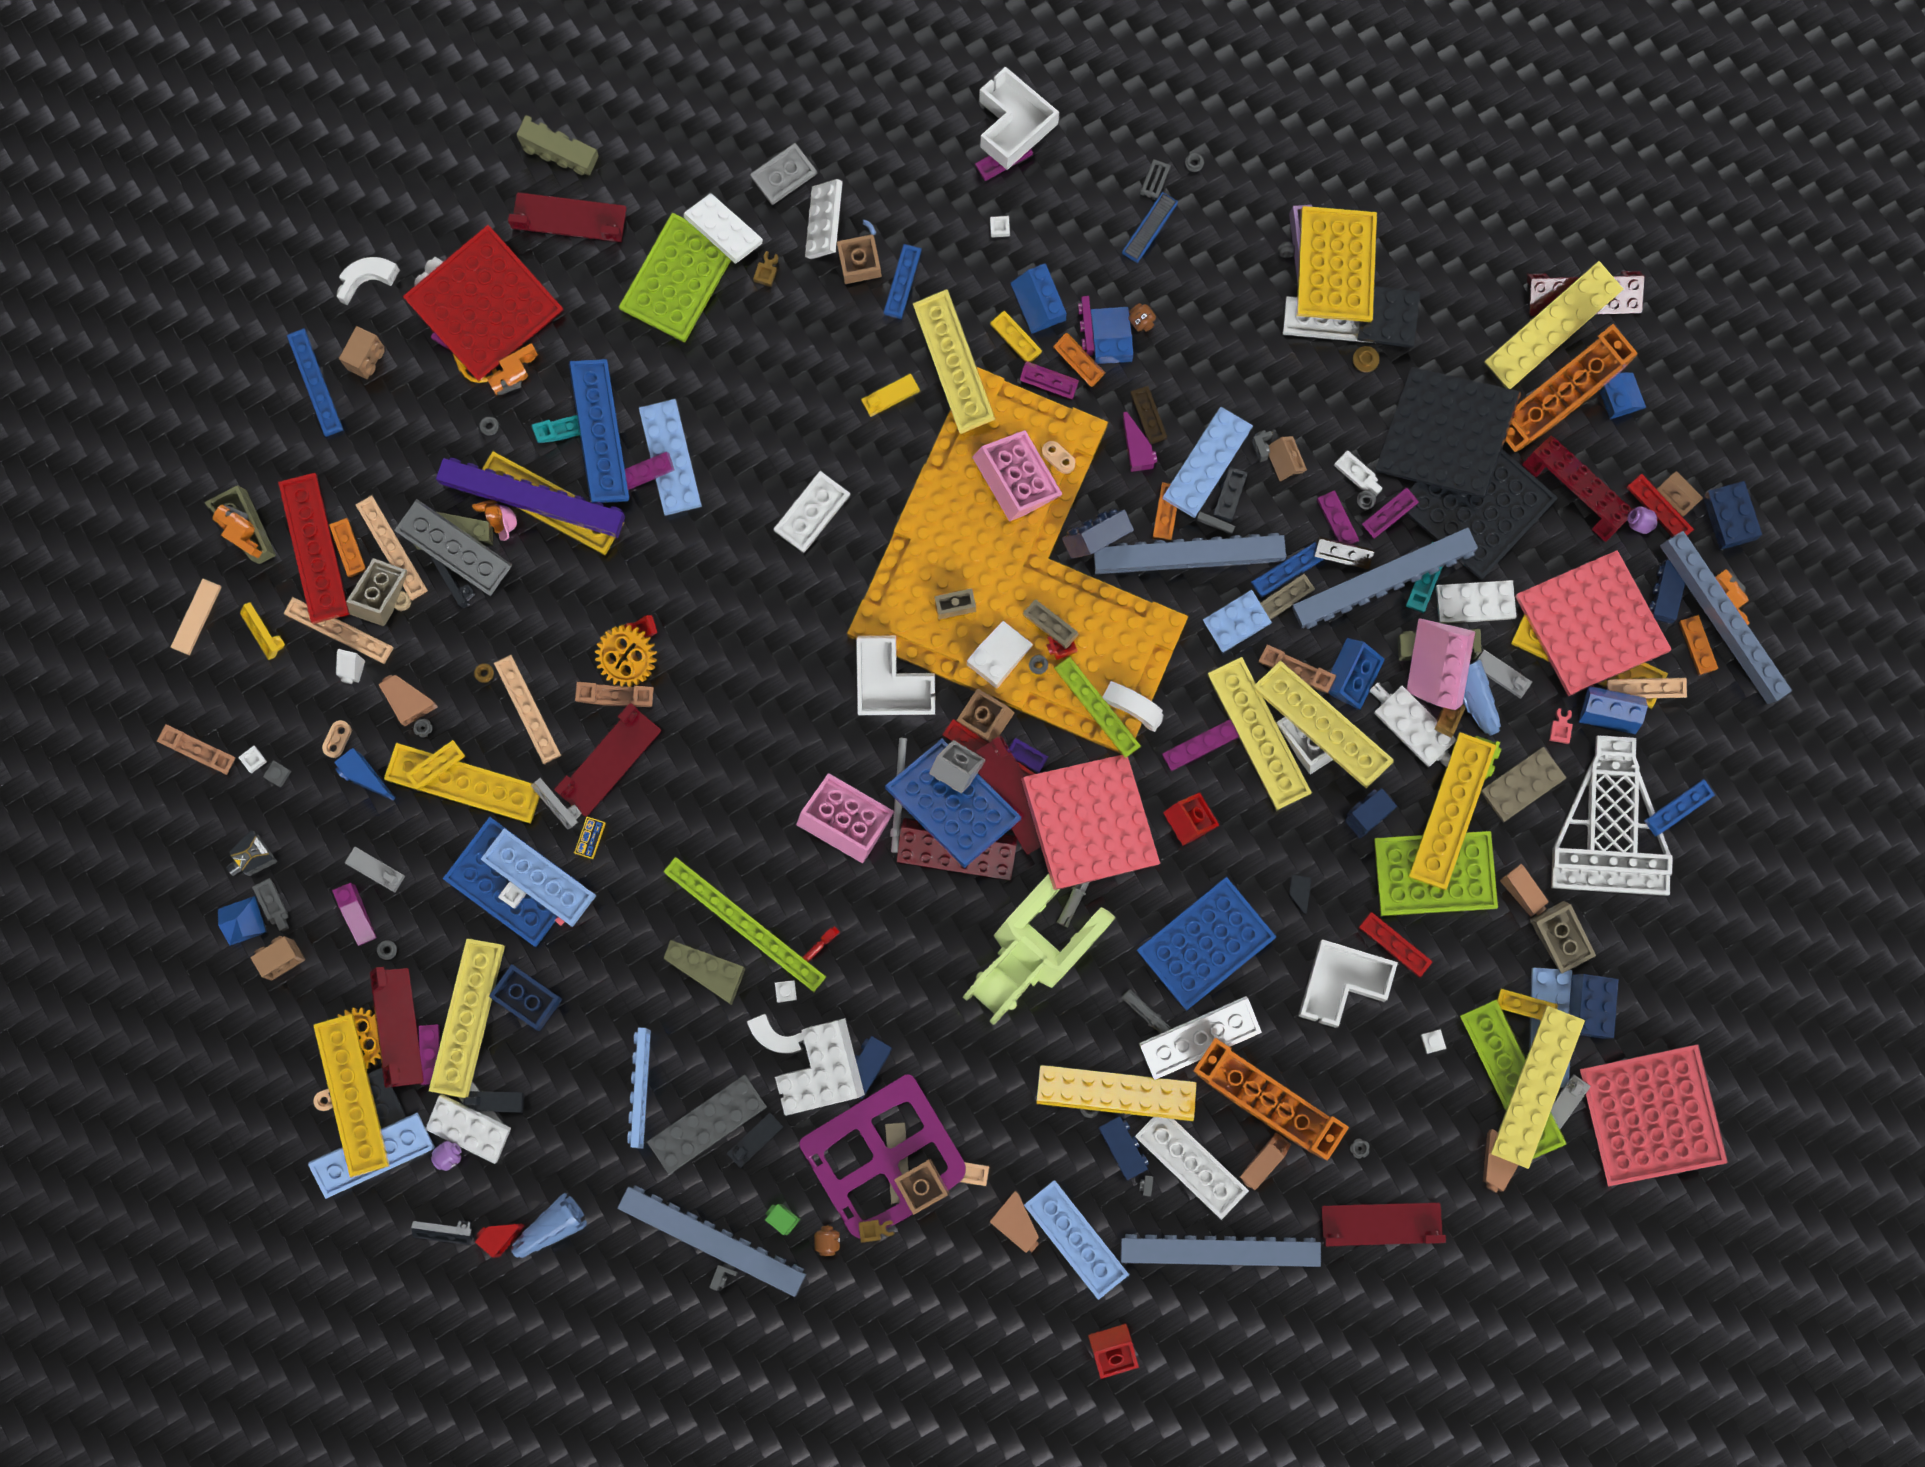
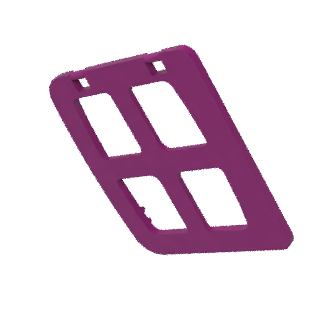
(884, 1159)

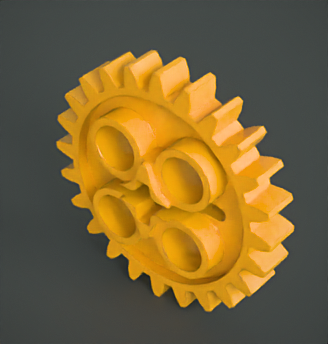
(612, 644)
(370, 1033)

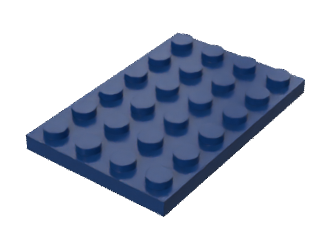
(958, 821)
(485, 884)
(1206, 943)

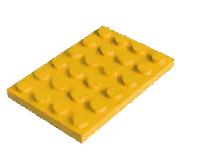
(1336, 264)

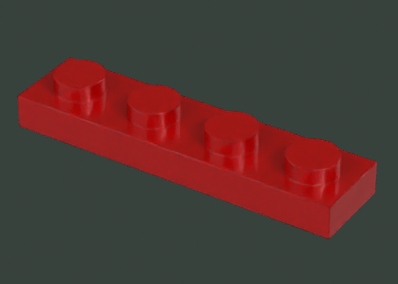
(1653, 500)
(1395, 944)

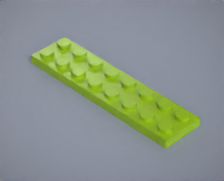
(1505, 1062)

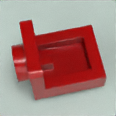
(644, 624)
(1058, 650)

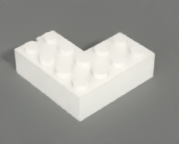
(1021, 115)
(882, 688)
(1339, 971)
(832, 1071)

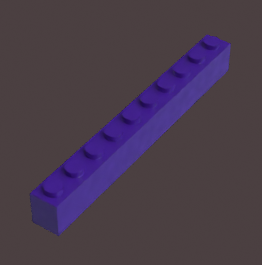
(530, 497)

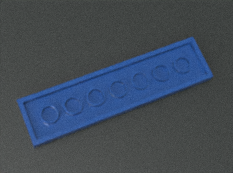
(598, 431)

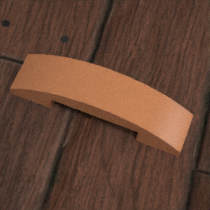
(1315, 678)
(614, 695)
(196, 749)

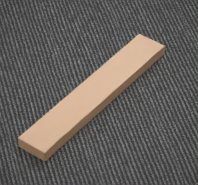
(391, 546)
(341, 632)
(527, 709)

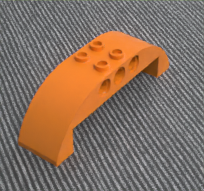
(1569, 387)
(1270, 1101)

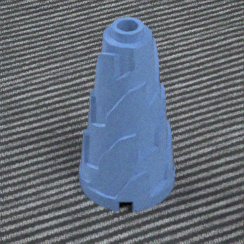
(1480, 700)
(550, 1227)

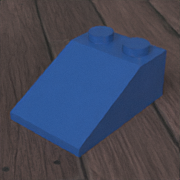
(1112, 335)
(356, 768)

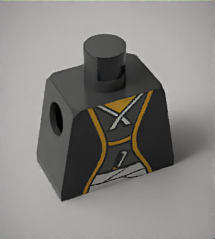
(250, 855)

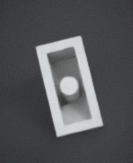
(349, 666)

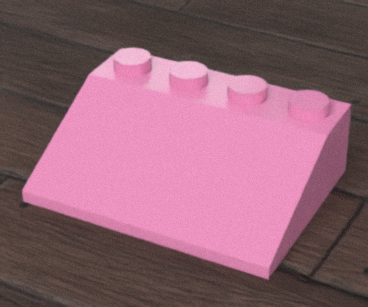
(1016, 475)
(1440, 663)
(844, 818)

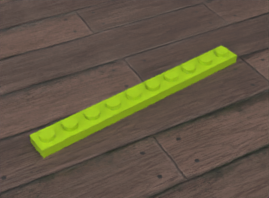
(745, 924)

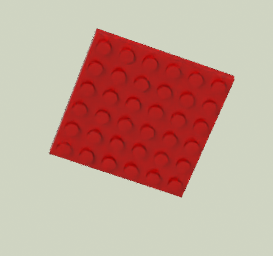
(483, 303)

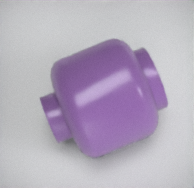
(1642, 520)
(446, 1155)

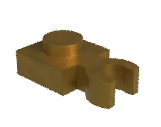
(765, 271)
(872, 1230)

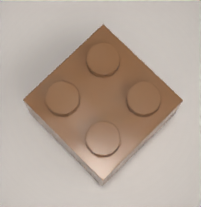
(859, 259)
(362, 353)
(985, 716)
(277, 957)
(922, 1186)

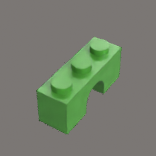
(781, 1218)

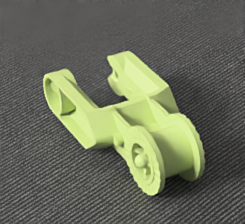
(1029, 956)

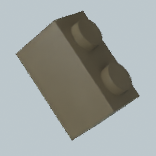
(955, 604)

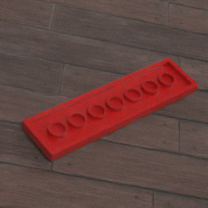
(313, 548)

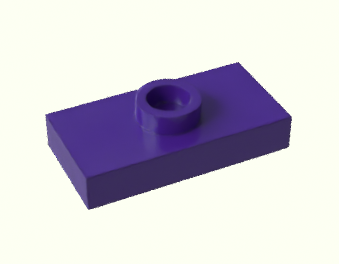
(1028, 756)

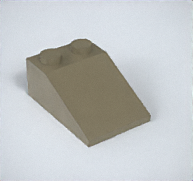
(377, 592)
(1563, 936)

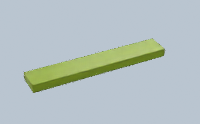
(1097, 707)

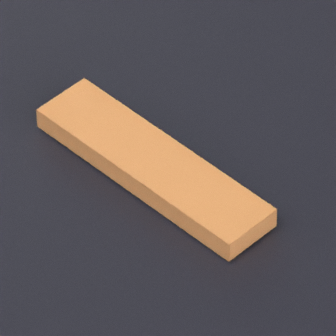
(196, 617)
(1650, 687)

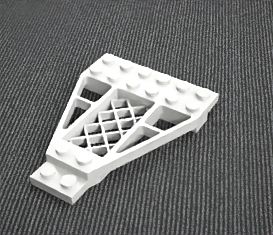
(1609, 869)

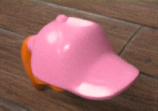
(499, 517)

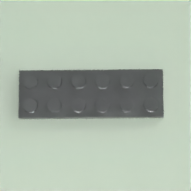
(453, 547)
(707, 1124)

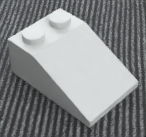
(999, 654)
(1305, 749)

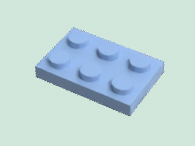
(1237, 621)

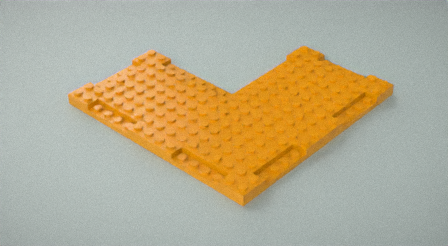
(961, 539)

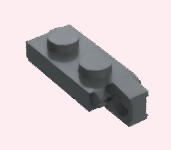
(272, 903)

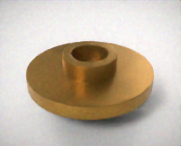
(1366, 359)

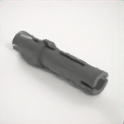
(1143, 1010)

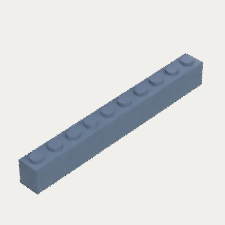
(1190, 553)
(1384, 578)
(1725, 618)
(712, 1241)
(1220, 1251)

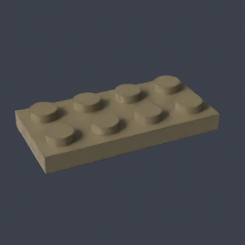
(1523, 784)

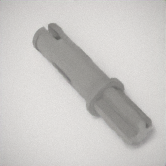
(1072, 904)

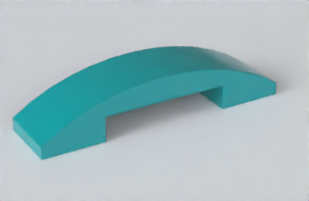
(556, 430)
(1422, 591)

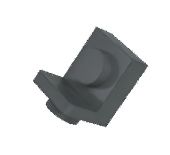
(1261, 448)
(719, 1279)

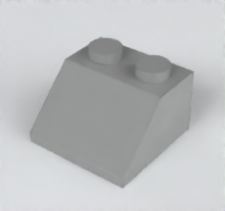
(957, 766)

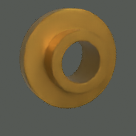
(478, 671)

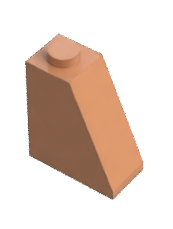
(406, 700)
(1525, 890)
(1265, 1161)
(1496, 1170)
(1016, 1224)

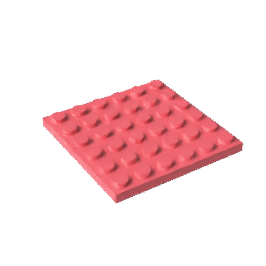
(1593, 623)
(1090, 821)
(1654, 1115)

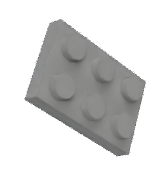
(783, 174)

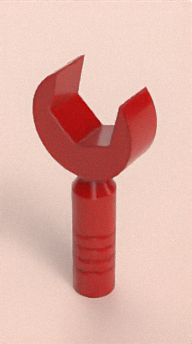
(825, 939)

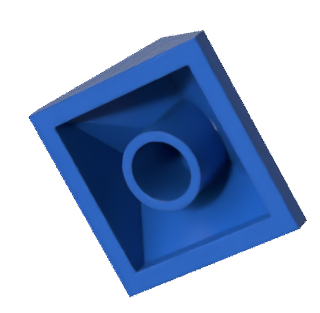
(241, 921)

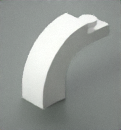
(364, 270)
(1134, 704)
(770, 1039)

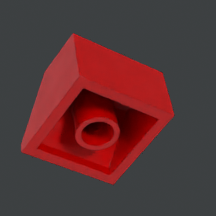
(1191, 818)
(497, 1239)
(1113, 1351)

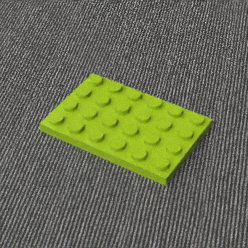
(676, 279)
(1469, 888)

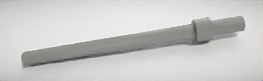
(895, 831)

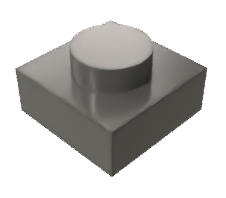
(277, 774)
(1146, 1185)

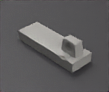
(1504, 674)
(566, 816)
(374, 869)
(1569, 1099)

